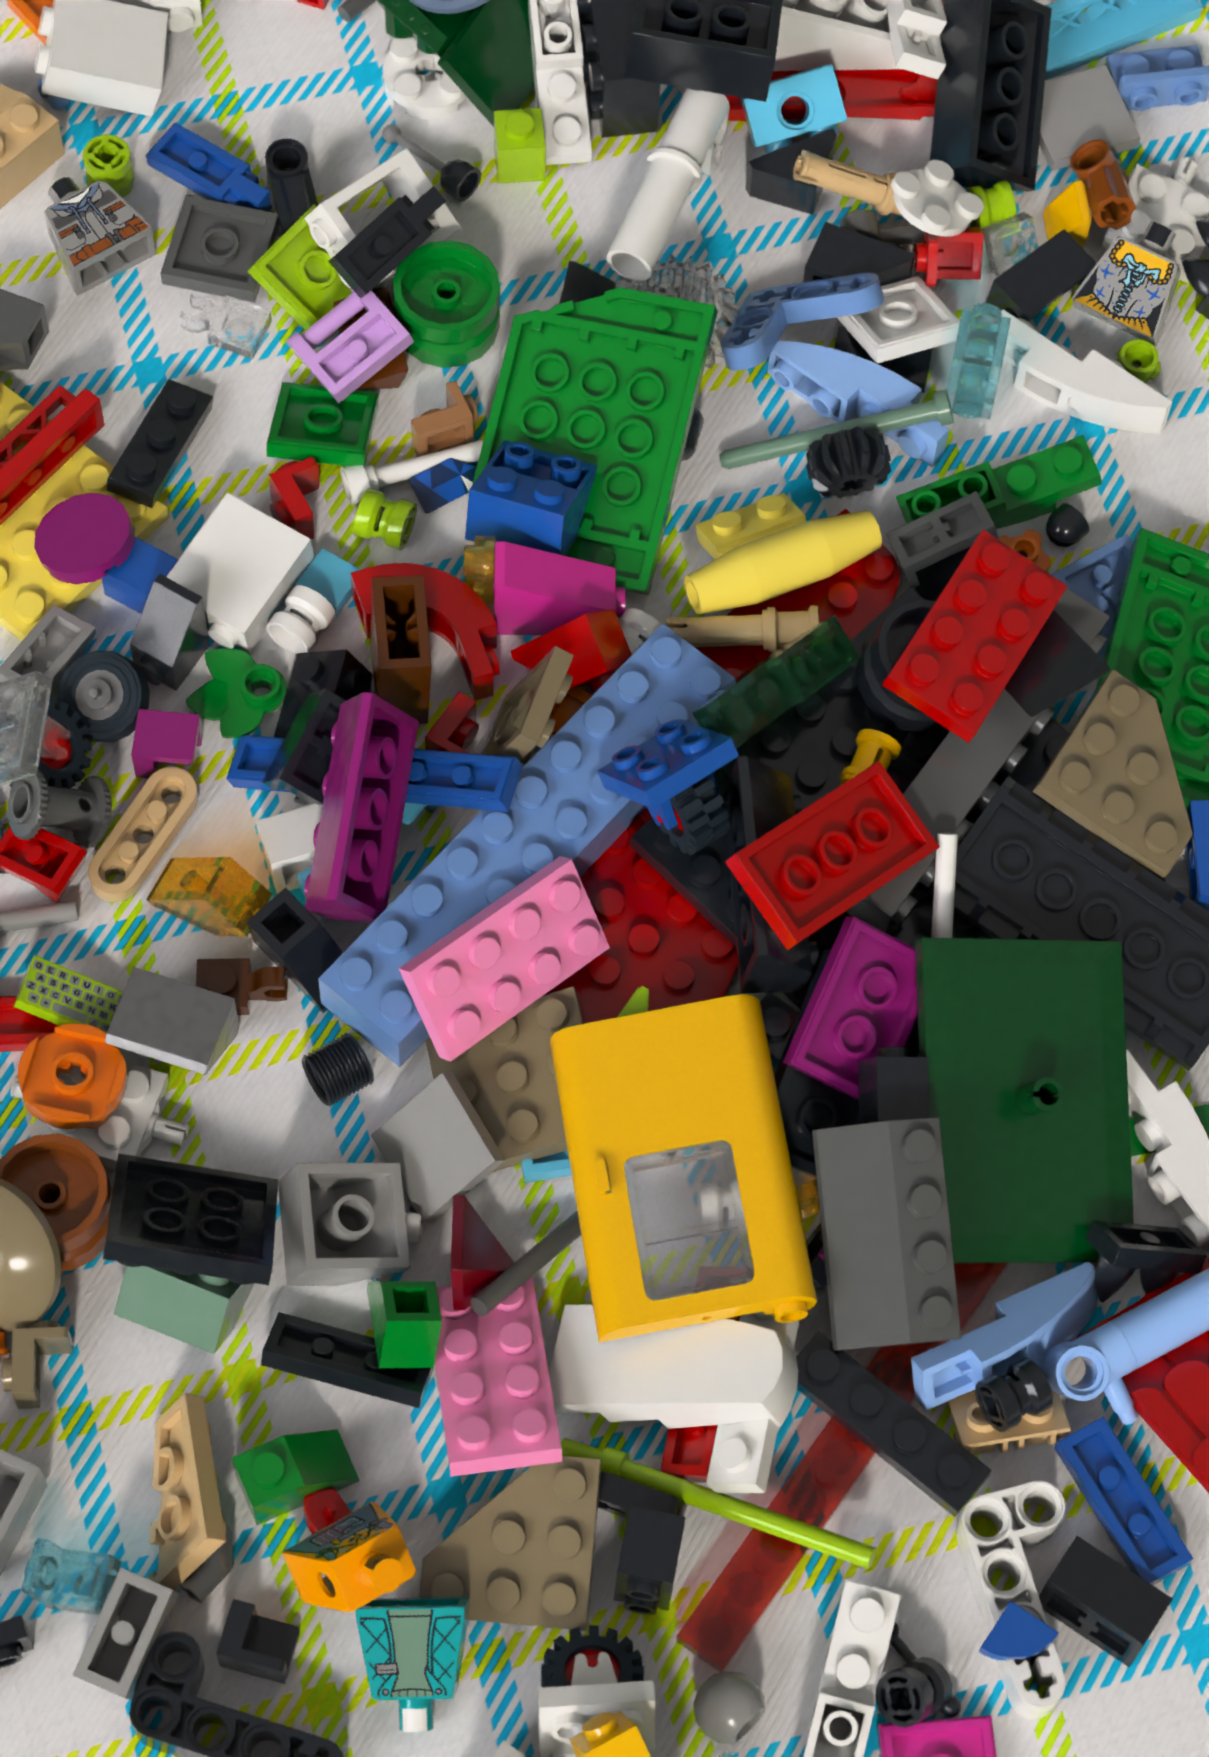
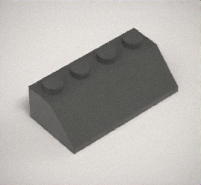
(886, 1234)

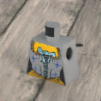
(1133, 284)

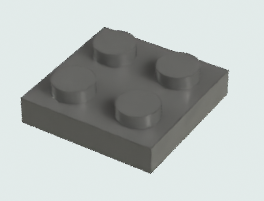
(217, 247)

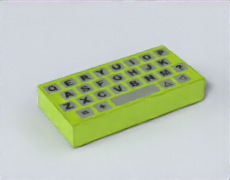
(66, 996)

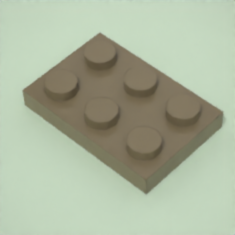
(526, 709)

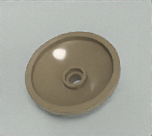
(27, 1260)

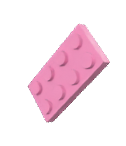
(504, 958)
(495, 1386)

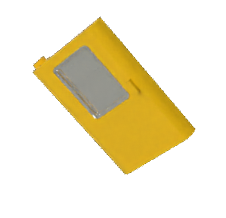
(695, 1164)

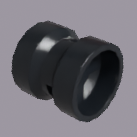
(1011, 1396)
(913, 1692)

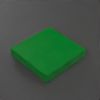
(317, 426)

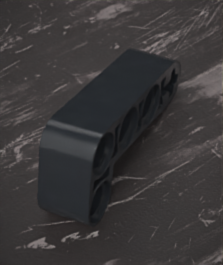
(192, 1713)

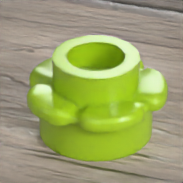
(1141, 353)

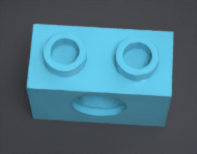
(823, 108)

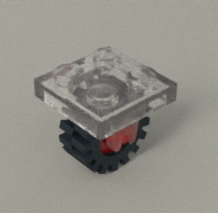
(39, 734)

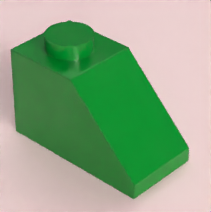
(289, 1468)

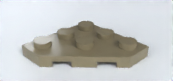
(1121, 777)
(525, 1550)

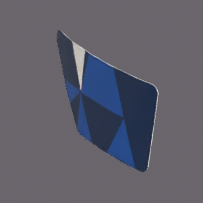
(442, 483)

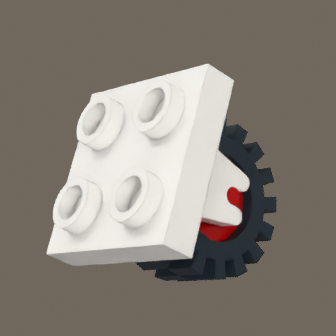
(590, 1679)

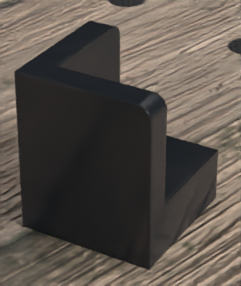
(256, 1643)

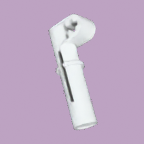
(673, 171)

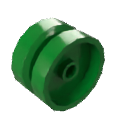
(448, 303)

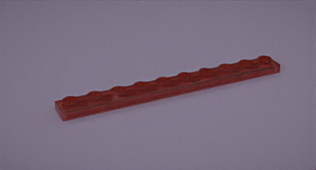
(809, 1495)

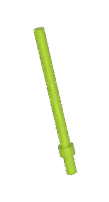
(726, 1506)

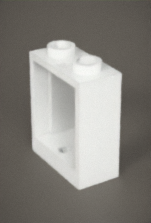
(400, 177)

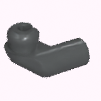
(211, 1571)

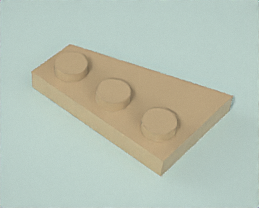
(190, 1511)

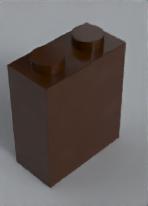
(401, 644)

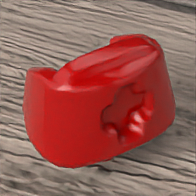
(323, 1509)

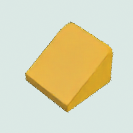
(1069, 212)

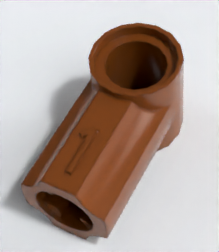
(1104, 184)

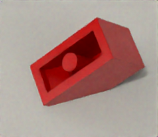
(592, 639)

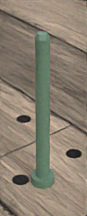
(799, 442)

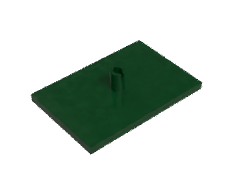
(1013, 1025)

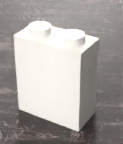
(103, 54)
(242, 570)

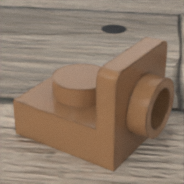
(445, 427)

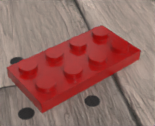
(975, 636)
(832, 855)

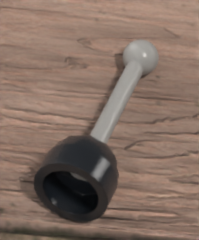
(457, 176)

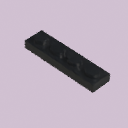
(889, 1425)

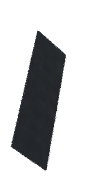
(1054, 664)

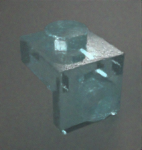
(69, 1578)

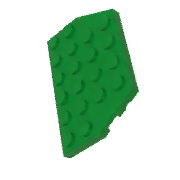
(618, 392)
(1164, 647)

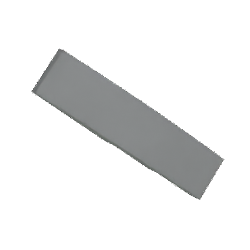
(50, 647)

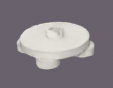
(935, 200)

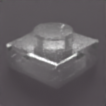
(1009, 242)

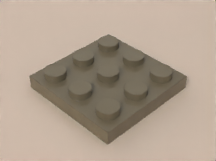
(514, 1079)

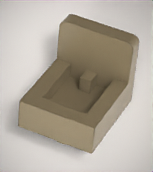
(22, 1371)

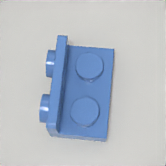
(1160, 77)

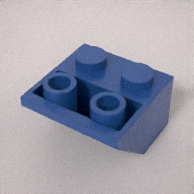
(530, 498)

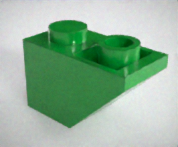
(405, 1323)

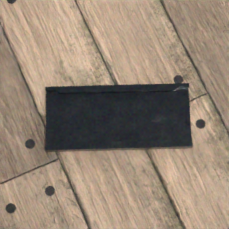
(1048, 878)

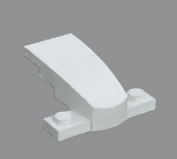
(687, 1377)

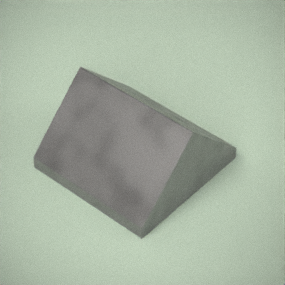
(173, 1021)

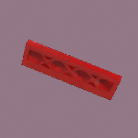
(46, 447)

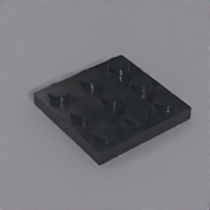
(192, 1220)

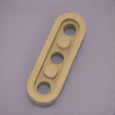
(145, 815)

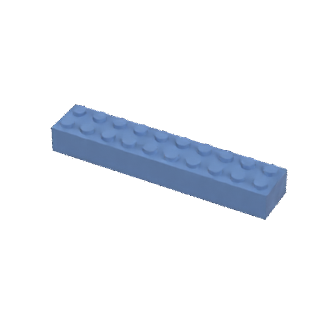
(553, 813)

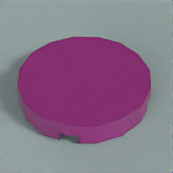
(84, 538)

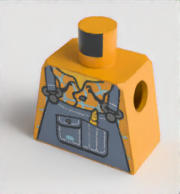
(357, 1554)

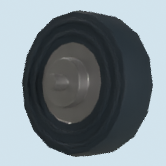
(105, 693)

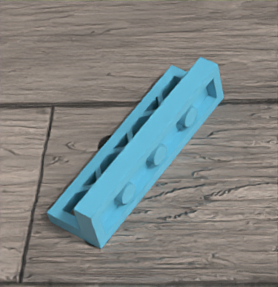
(1108, 27)

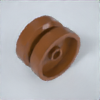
(69, 1190)

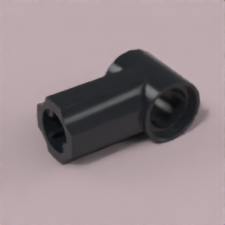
(293, 189)

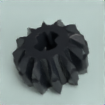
(848, 462)

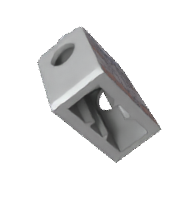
(95, 233)

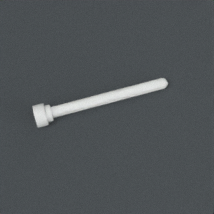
(358, 479)

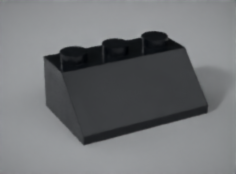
(706, 45)

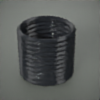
(337, 1069)

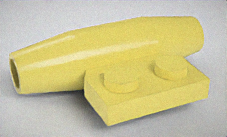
(774, 551)

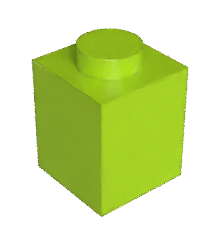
(519, 145)

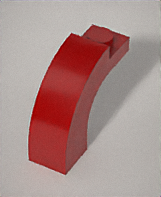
(452, 613)

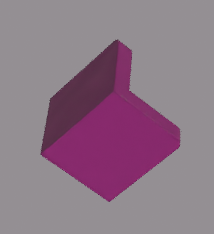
(164, 738)

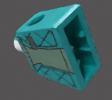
(413, 1652)

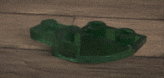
(778, 682)

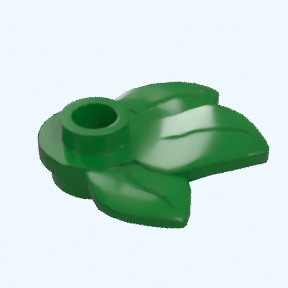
(231, 690)

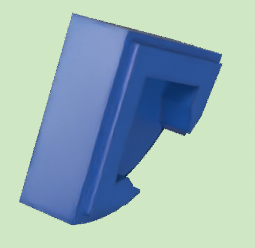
(1017, 1635)

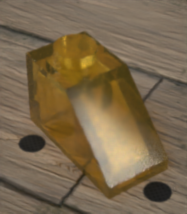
(209, 894)

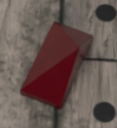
(475, 1254)

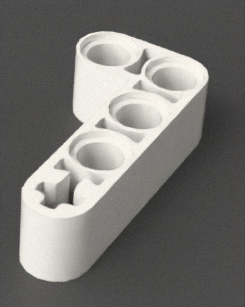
(1007, 1553)

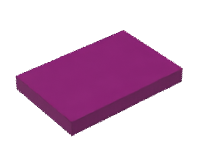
(857, 1006)

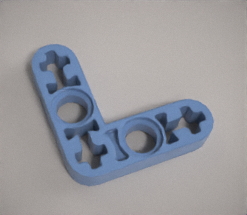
(771, 309)

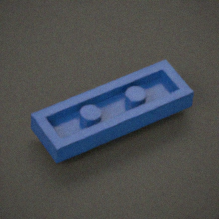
(1123, 1502)

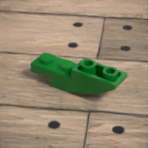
(1013, 490)

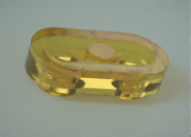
(480, 566)

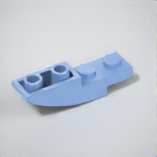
(847, 385)
(1023, 1328)

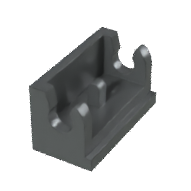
(939, 535)

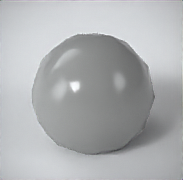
(728, 1706)

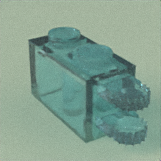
(977, 361)

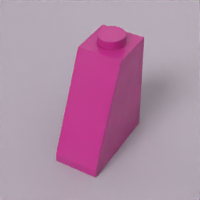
(546, 590)

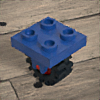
(676, 781)

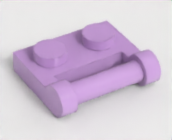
(355, 352)

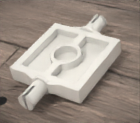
(1171, 204)
(130, 1124)

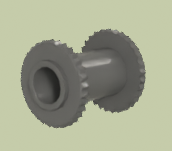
(80, 810)

